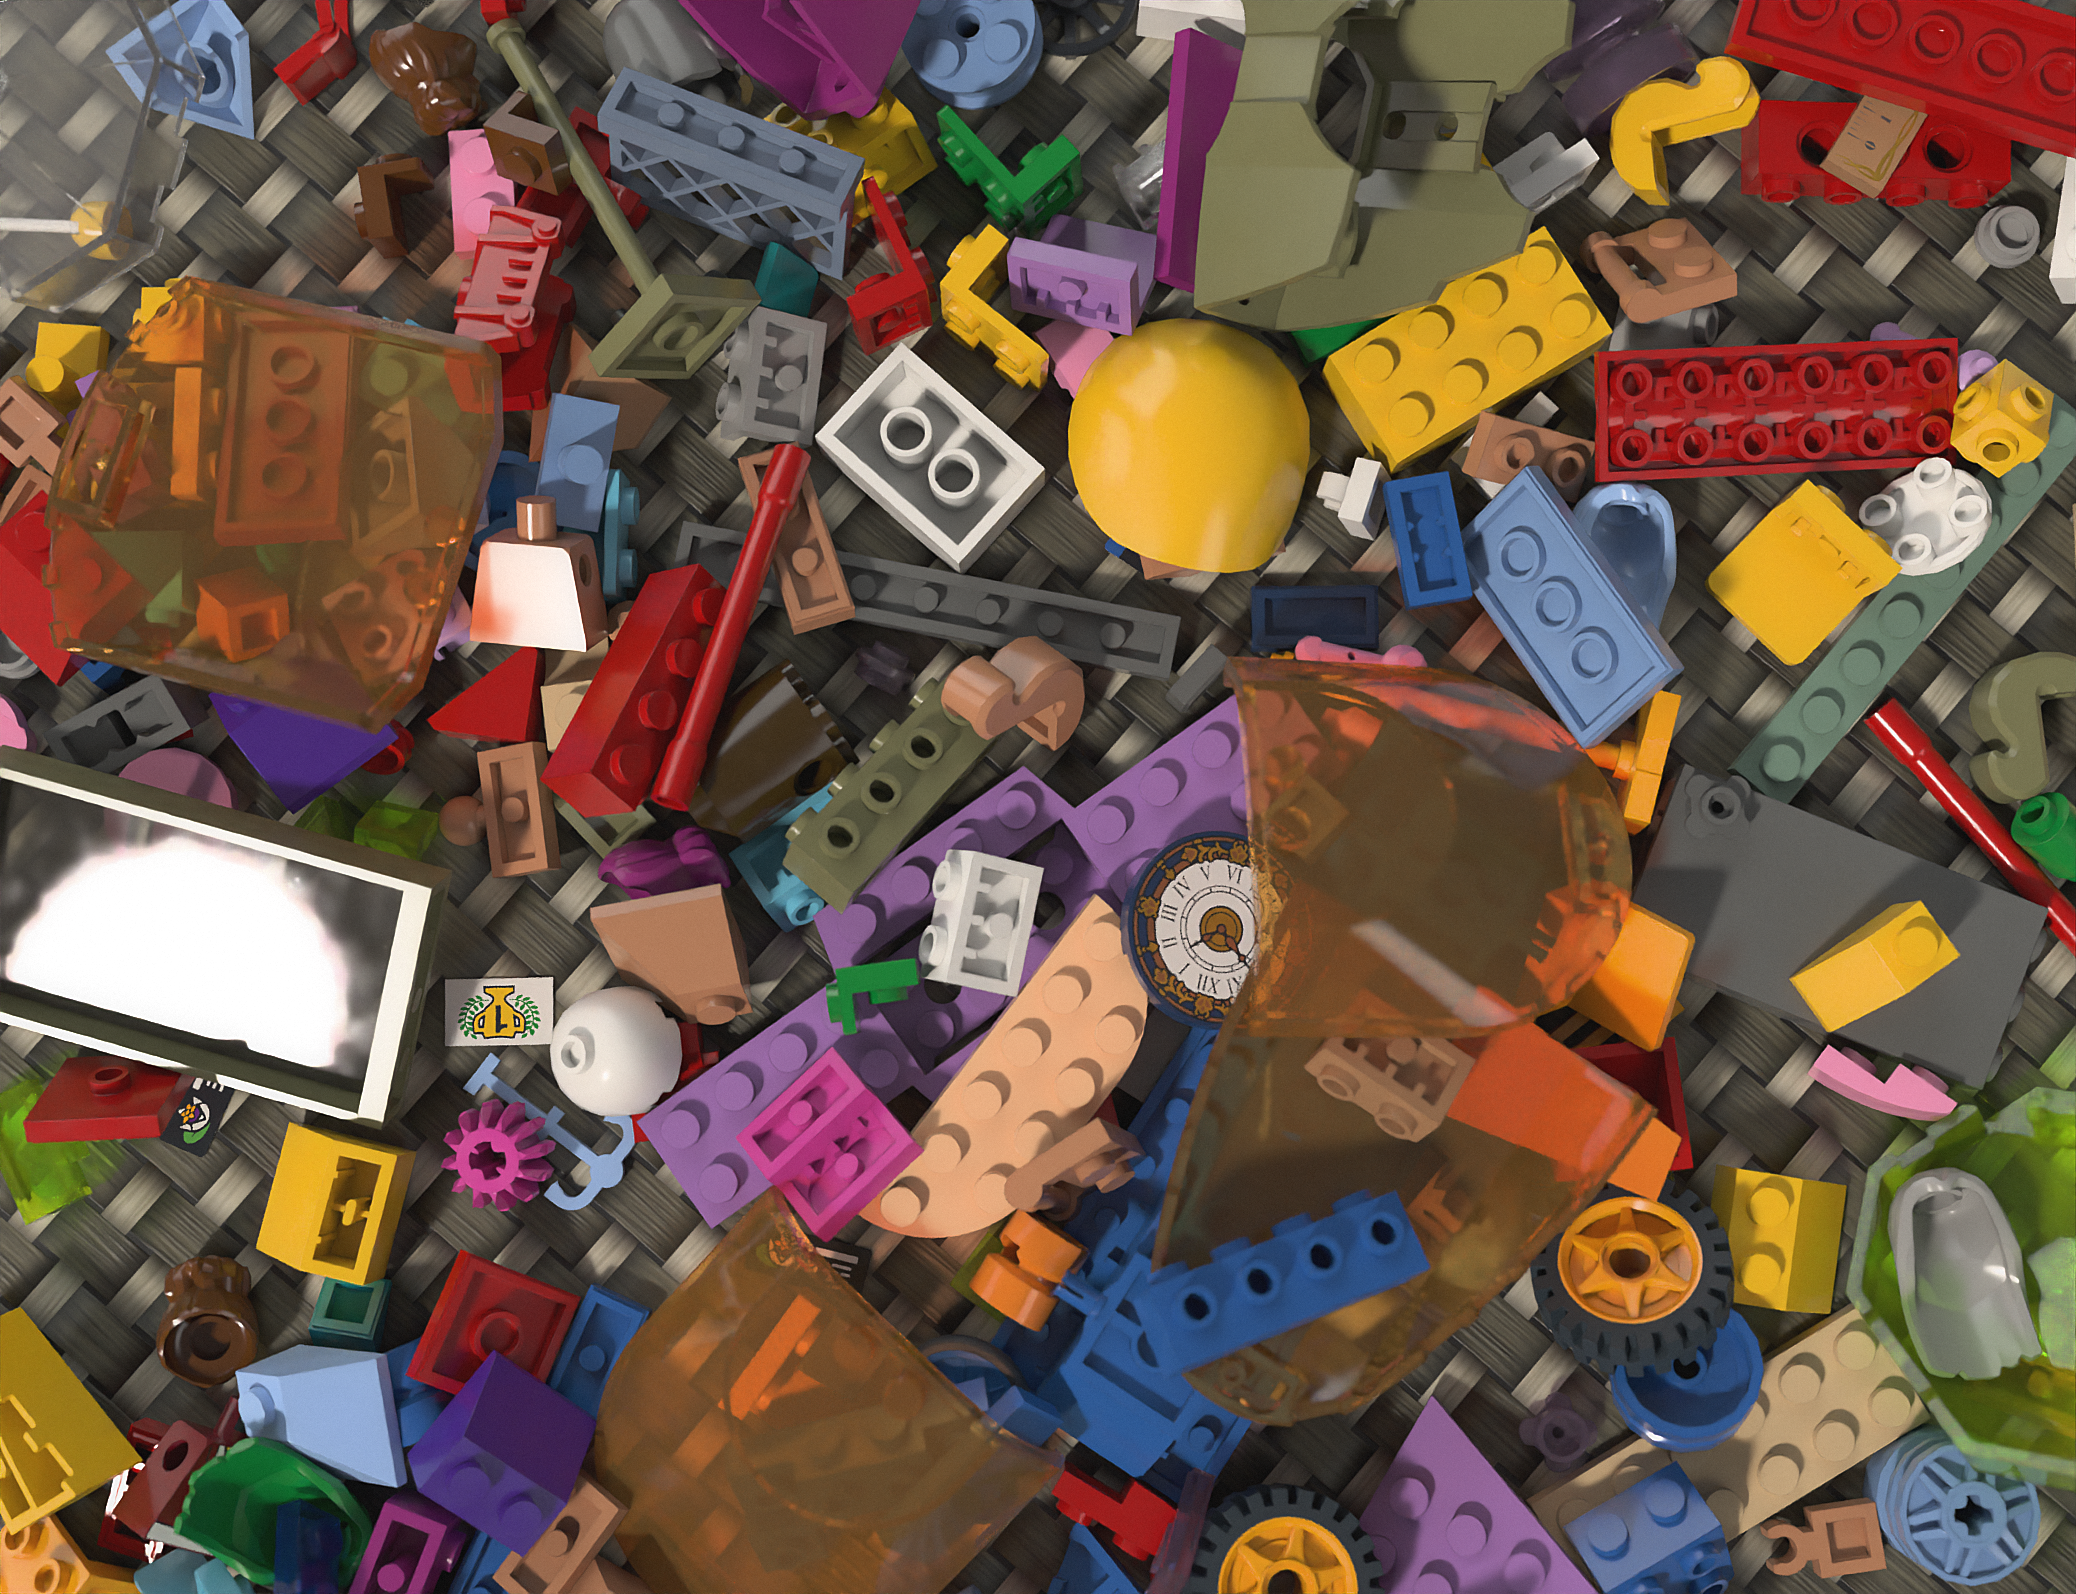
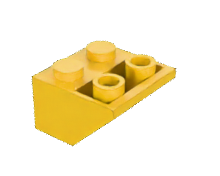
(335, 1204)

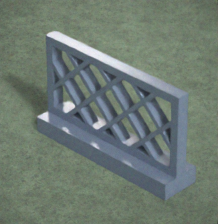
(722, 145)

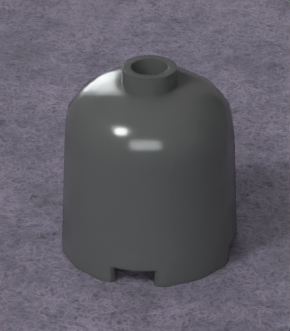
(673, 47)

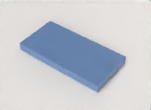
(1564, 609)

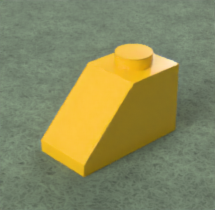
(1874, 965)

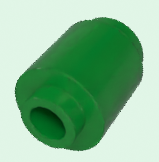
(2048, 833)

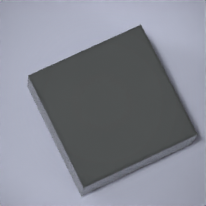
(1197, 679)

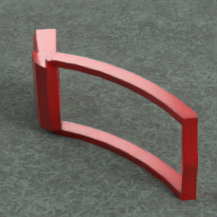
(324, 56)

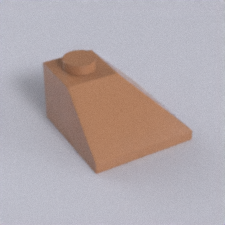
(682, 951)

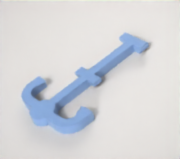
(605, 1169)

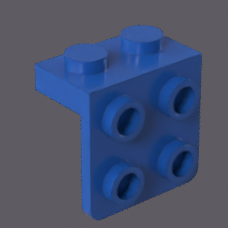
(1654, 1539)

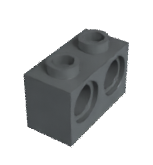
(127, 724)

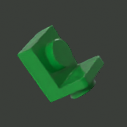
(881, 981)

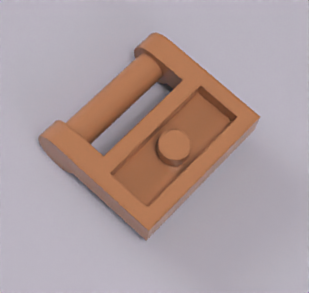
(1675, 260)
(1086, 1161)

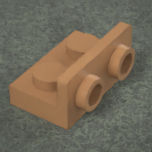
(1397, 1080)

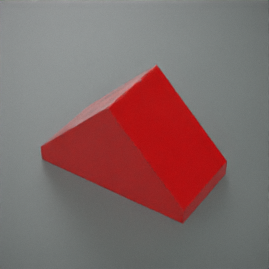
(501, 705)

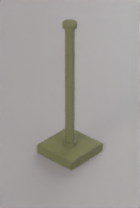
(678, 315)

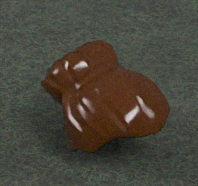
(430, 73)
(209, 1321)

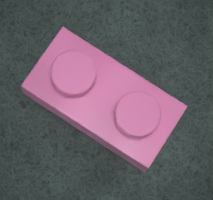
(474, 188)

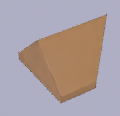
(574, 375)

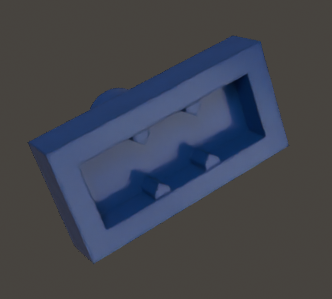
(1427, 540)

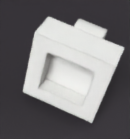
(1358, 497)

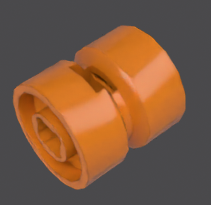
(1028, 1269)

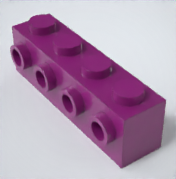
(409, 1547)

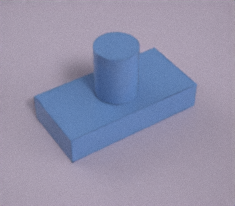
(577, 458)

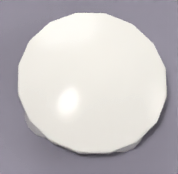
(1930, 516)

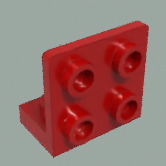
(894, 306)

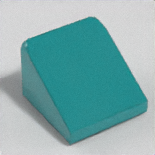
(785, 281)
(350, 1315)

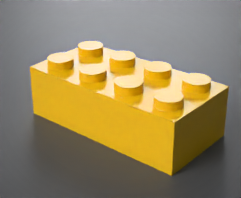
(1471, 351)

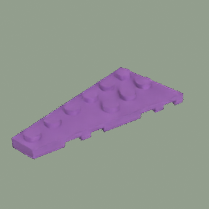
(1456, 1525)

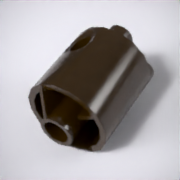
(767, 755)

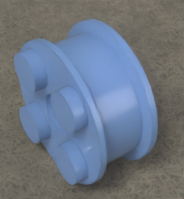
(977, 69)

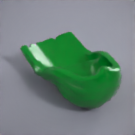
(237, 1503)

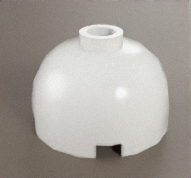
(616, 1051)

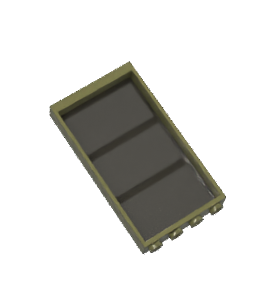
(212, 939)

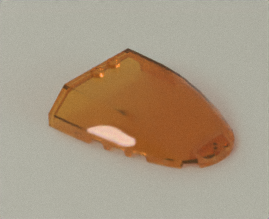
(1482, 1191)

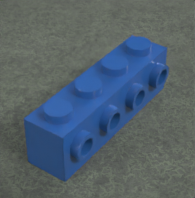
(1278, 1283)

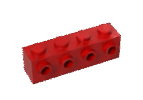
(637, 695)

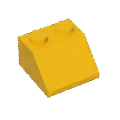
(1780, 1237)

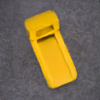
(1675, 112)

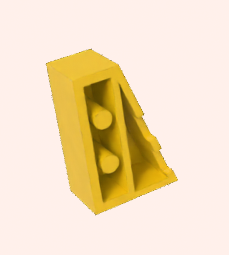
(51, 1429)

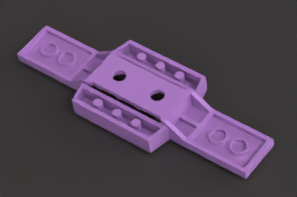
(1096, 848)

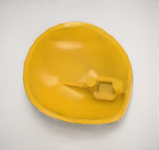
(1190, 445)

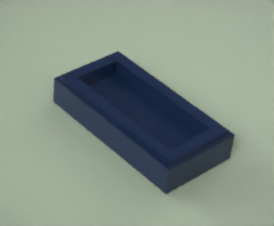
(1334, 613)

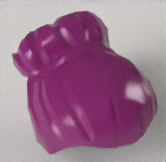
(667, 865)

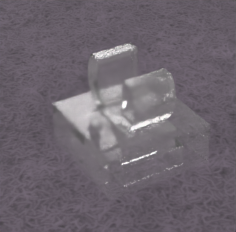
(1142, 184)

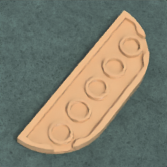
(1023, 1084)

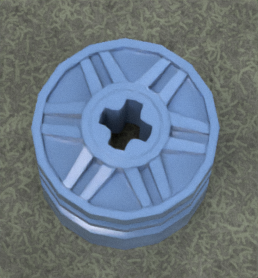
(1916, 1492)

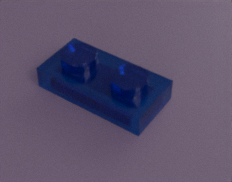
(306, 1550)

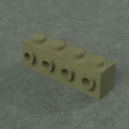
(885, 800)

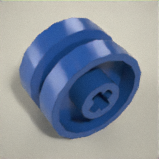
(1698, 1410)

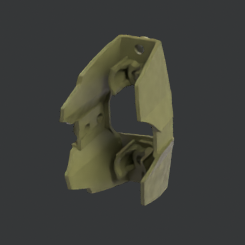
(1328, 242)

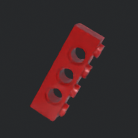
(1778, 171)

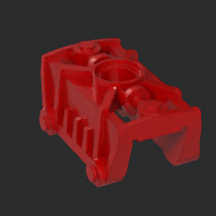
(517, 301)

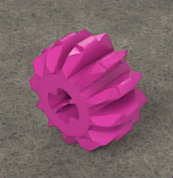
(503, 1132)

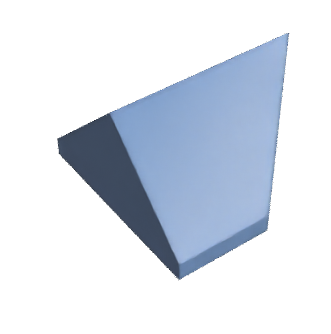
(224, 57)

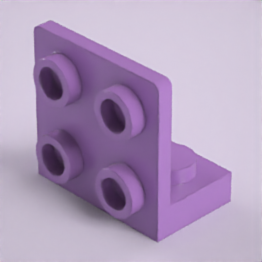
(1084, 274)

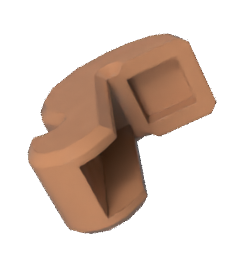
(1019, 686)

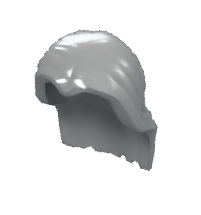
(1960, 1276)

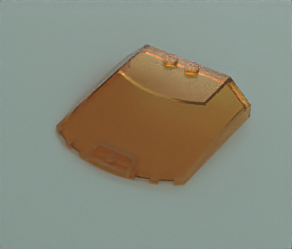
(273, 501)

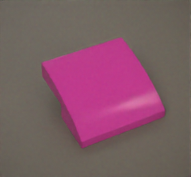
(829, 1144)

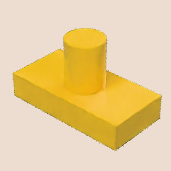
(61, 358)

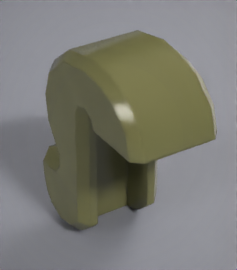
(2009, 721)

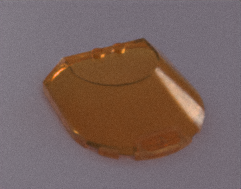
(1418, 852)
(797, 1436)

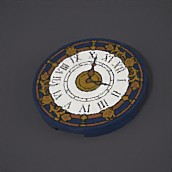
(1192, 926)

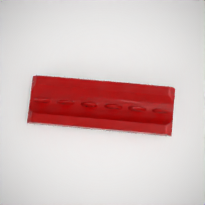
(1773, 408)

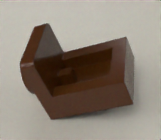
(525, 148)
(380, 212)

